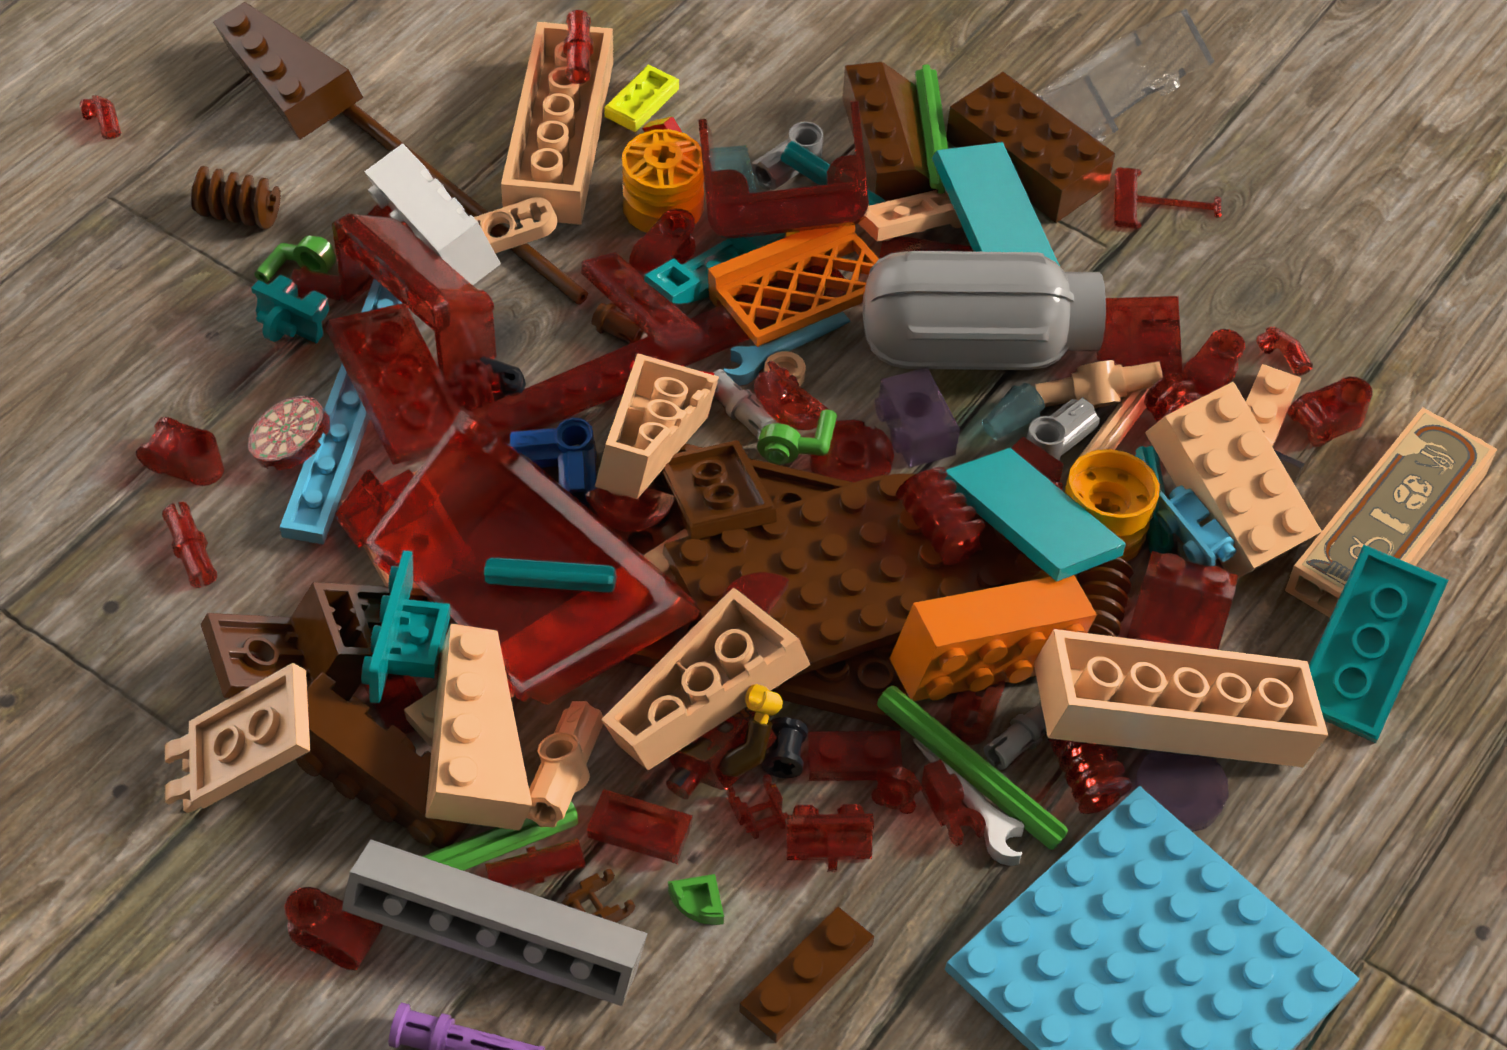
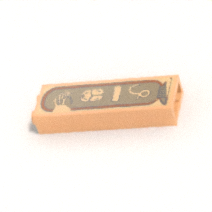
(1396, 506)

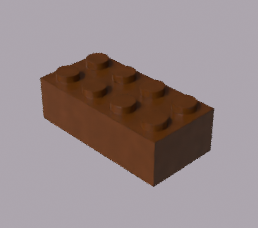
(1050, 153)

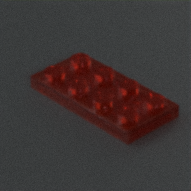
(395, 379)

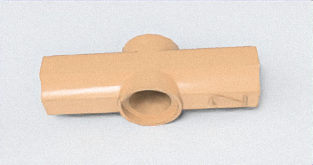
(564, 763)

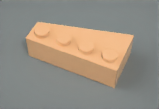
(652, 423)
(704, 680)
(475, 742)

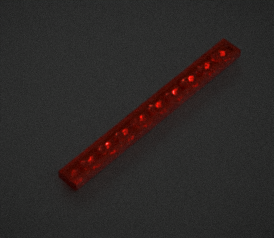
(608, 374)

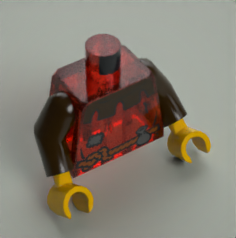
(729, 748)

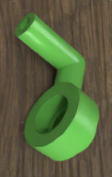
(310, 252)
(782, 443)

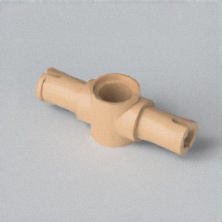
(1100, 383)

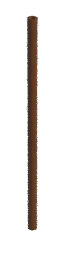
(525, 251)

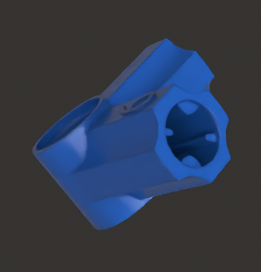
(556, 448)

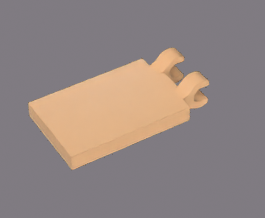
(241, 740)

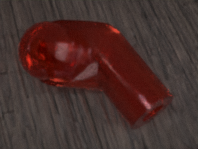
(105, 113)

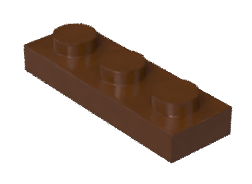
(806, 974)

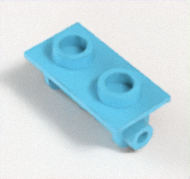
(1182, 517)

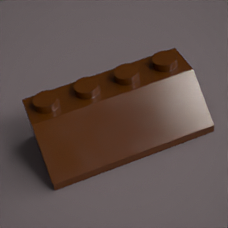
(889, 129)

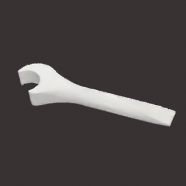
(998, 825)

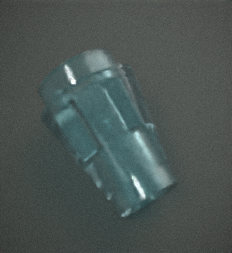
(1013, 411)

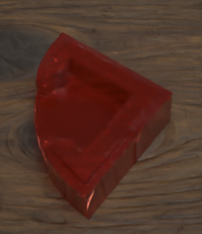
(761, 588)

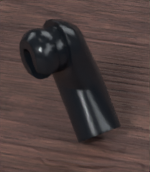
(509, 376)

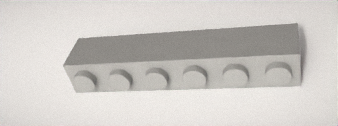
(494, 922)

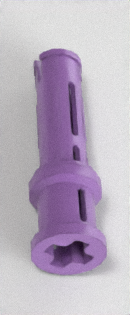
(442, 1033)

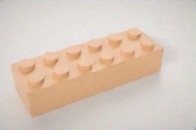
(557, 125)
(1178, 699)

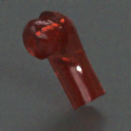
(1289, 347)

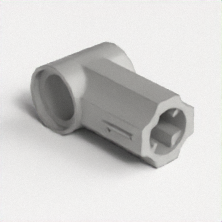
(772, 171)
(1064, 427)

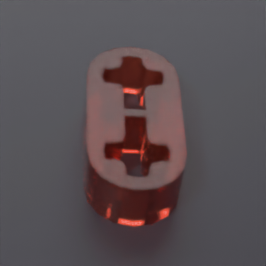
(986, 708)

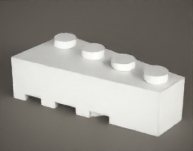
(431, 213)

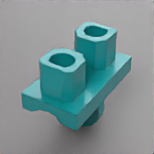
(286, 314)

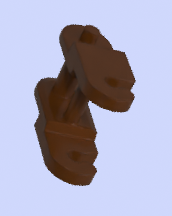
(586, 892)

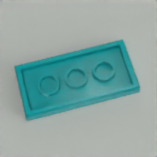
(991, 200)
(1035, 514)
(1372, 640)

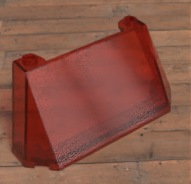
(489, 501)

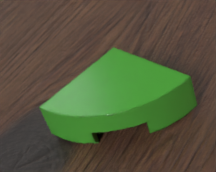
(698, 899)

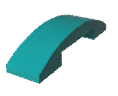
(690, 280)

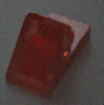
(369, 503)

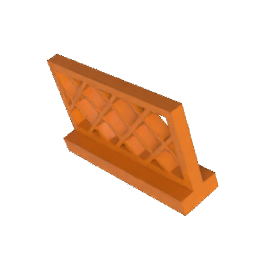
(786, 261)

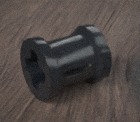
(785, 748)

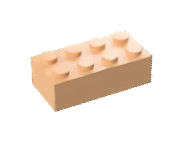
(1236, 475)

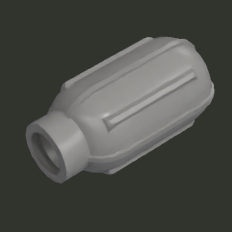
(980, 310)

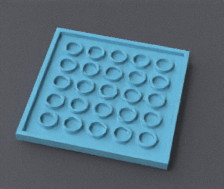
(1149, 949)

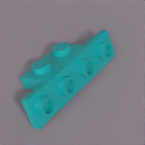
(409, 633)

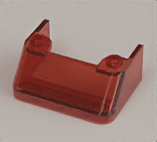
(741, 214)
(421, 280)

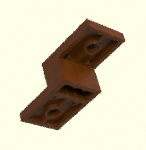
(324, 635)

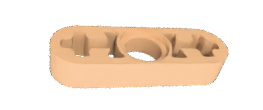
(525, 212)

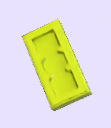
(641, 98)

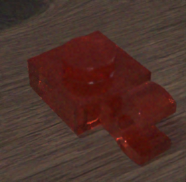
(944, 797)

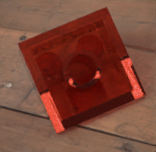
(1182, 603)

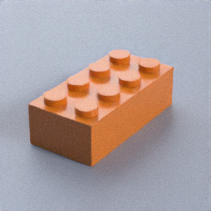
(985, 635)

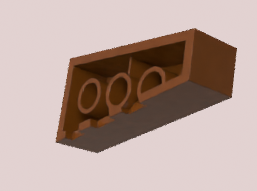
(371, 763)

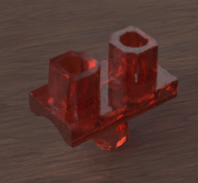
(829, 835)

